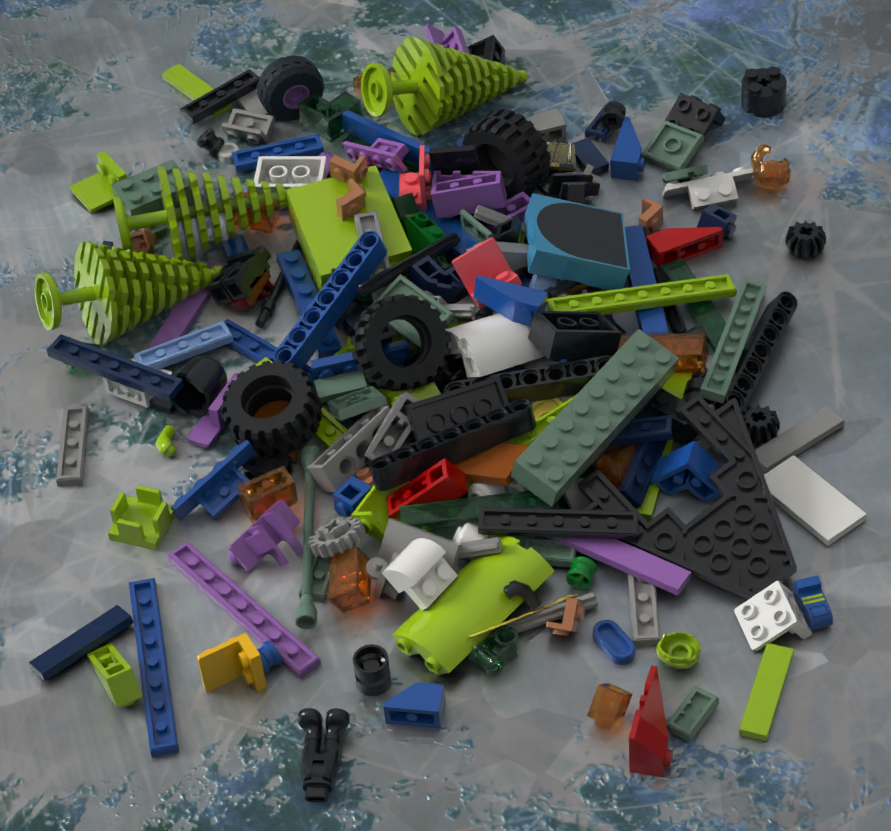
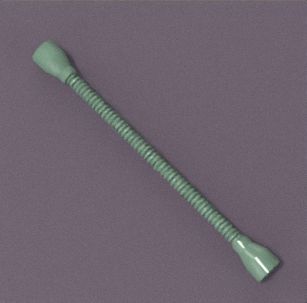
(306, 612)

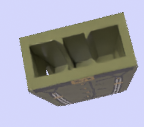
(562, 157)

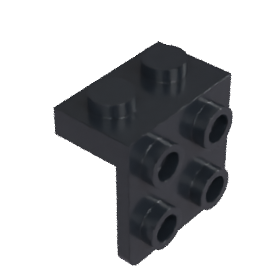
(694, 114)

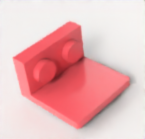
(418, 182)
(485, 261)

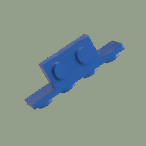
(219, 488)

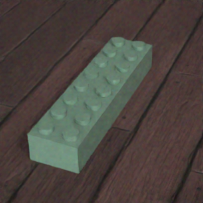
(594, 417)

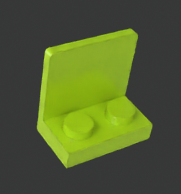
(96, 190)

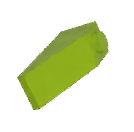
(115, 675)

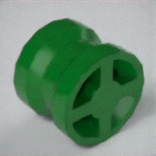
(581, 573)

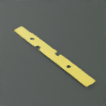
(559, 600)

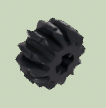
(805, 239)
(761, 424)

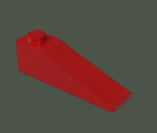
(649, 735)

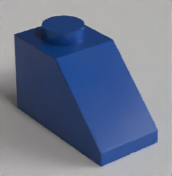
(417, 706)

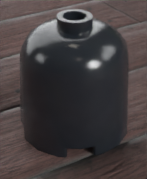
(202, 382)

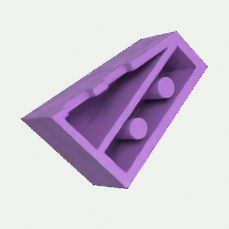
(466, 192)

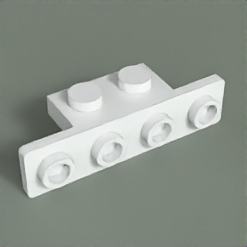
(716, 189)

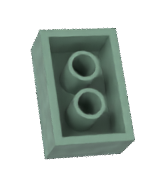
(143, 193)

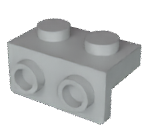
(249, 126)

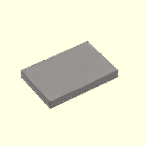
(400, 535)

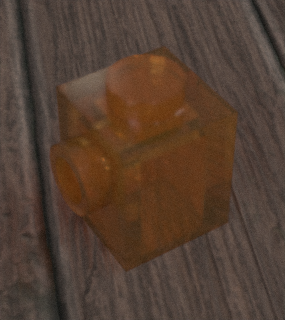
(609, 705)

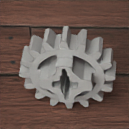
(337, 536)

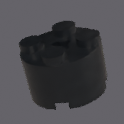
(763, 91)

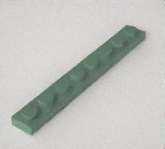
(732, 341)

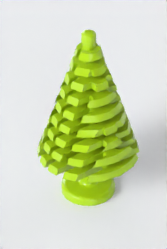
(434, 84)
(198, 210)
(119, 288)

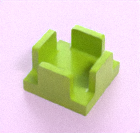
(140, 519)

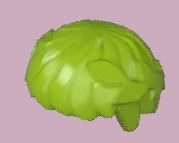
(679, 650)

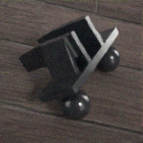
(570, 187)

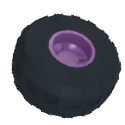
(287, 84)

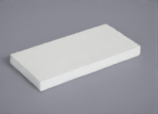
(812, 501)

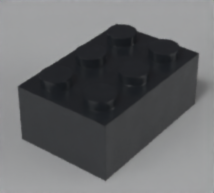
(573, 335)

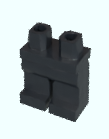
(236, 277)

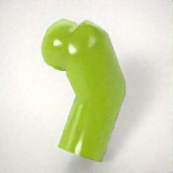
(164, 441)

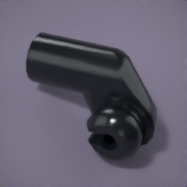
(524, 591)

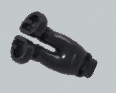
(319, 768)

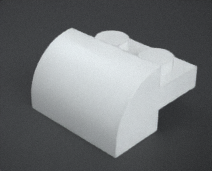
(420, 572)

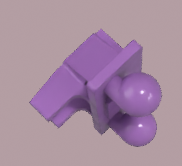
(264, 536)

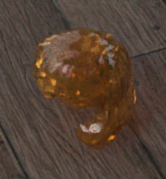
(770, 173)

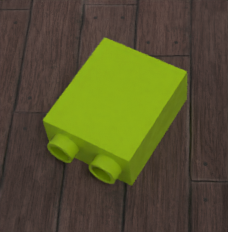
(326, 237)

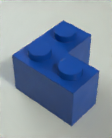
(689, 469)

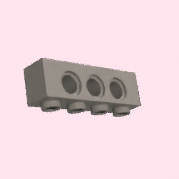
(347, 453)

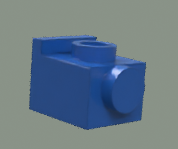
(350, 496)

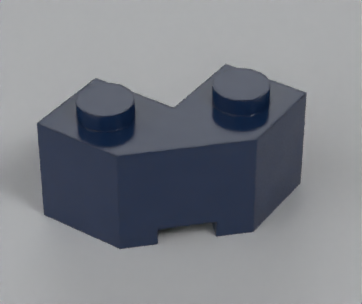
(431, 277)

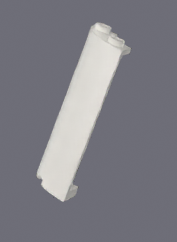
(492, 344)

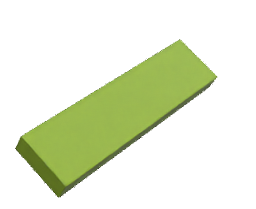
(189, 84)
(766, 692)

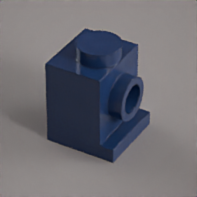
(718, 217)

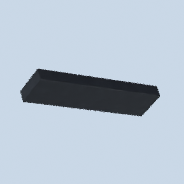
(220, 97)

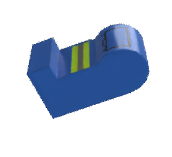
(813, 602)

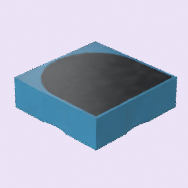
(576, 242)

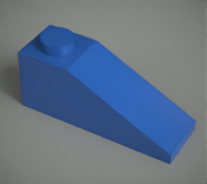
(627, 154)
(509, 299)

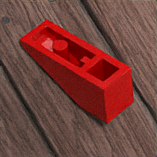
(684, 243)
(438, 483)

